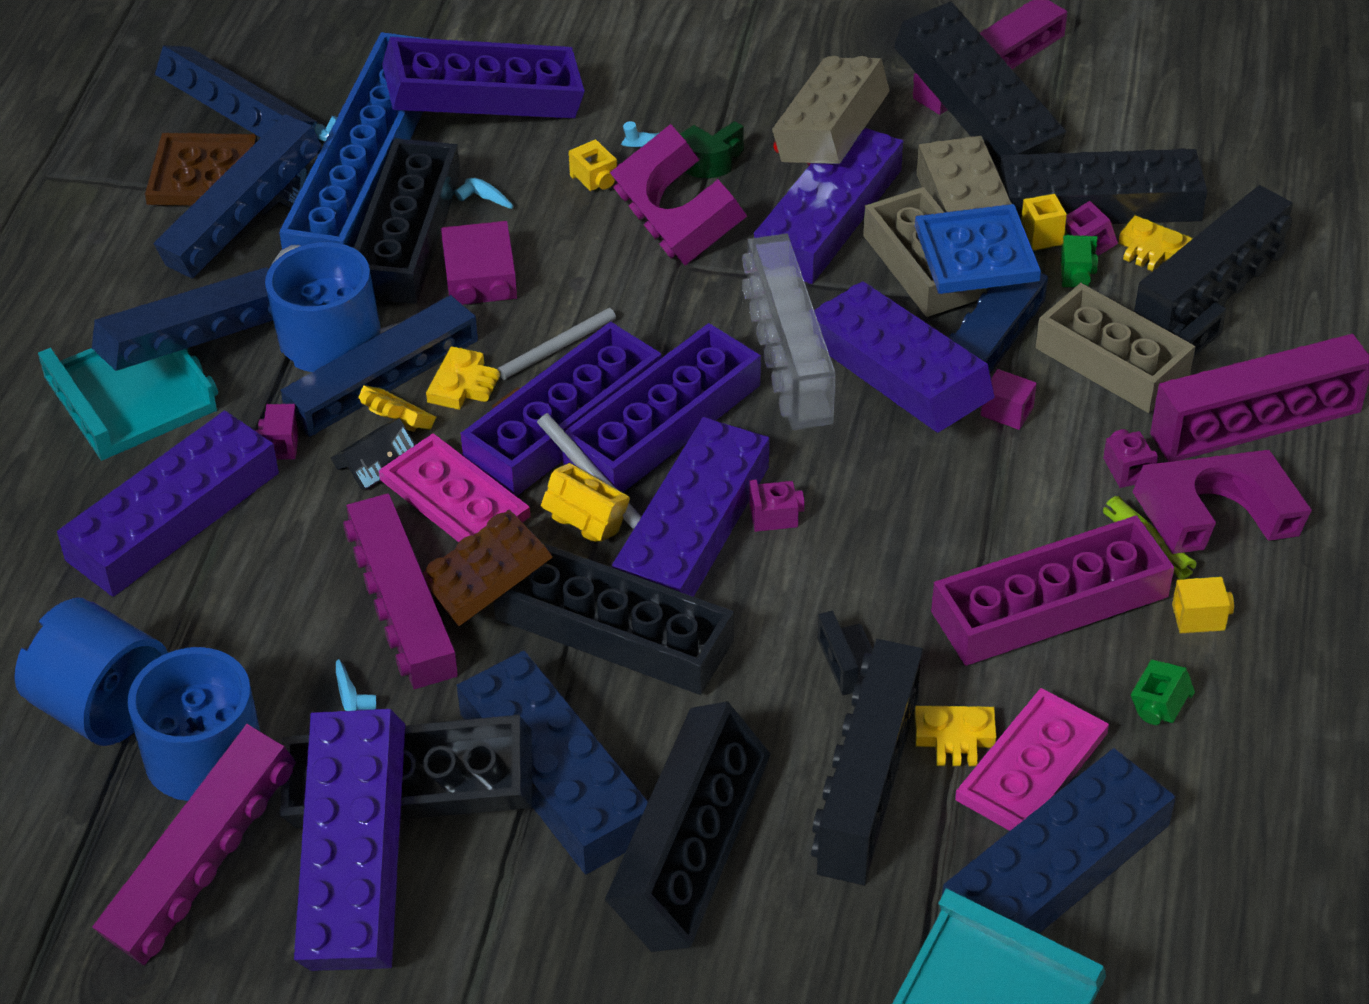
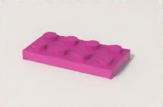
(449, 488)
(1031, 760)

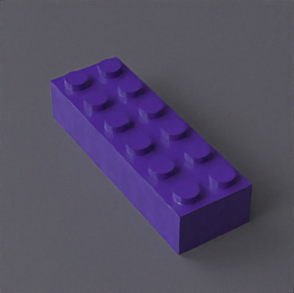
(482, 77)
(831, 200)
(903, 357)
(665, 404)
(508, 438)
(168, 503)
(695, 507)
(350, 841)

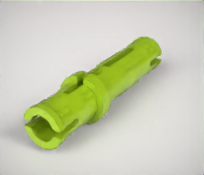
(1179, 560)

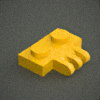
(1150, 242)
(462, 378)
(390, 406)
(955, 731)

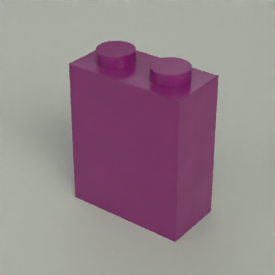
(479, 262)

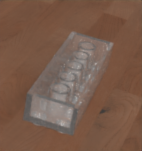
(789, 332)

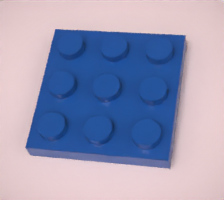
(977, 248)

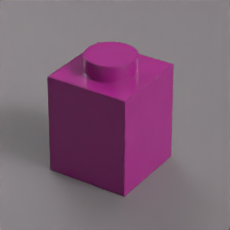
(1012, 399)

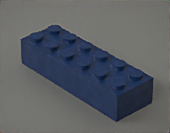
(574, 779)
(1068, 844)

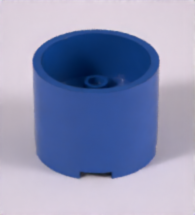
(321, 303)
(84, 669)
(188, 714)

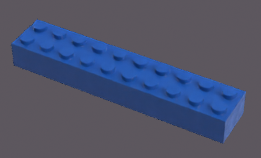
(351, 160)

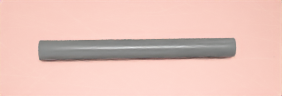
(556, 343)
(581, 461)

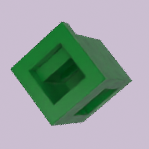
(1078, 260)
(1161, 692)

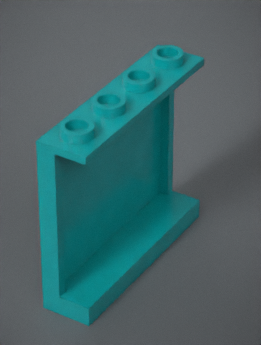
(129, 404)
(993, 960)

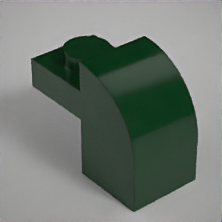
(714, 151)

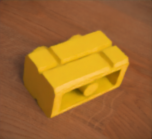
(585, 502)

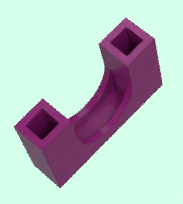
(684, 229)
(1249, 478)

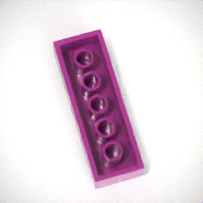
(1260, 397)
(1051, 589)

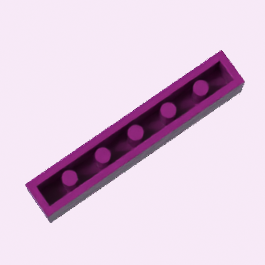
(1013, 38)
(400, 592)
(195, 845)

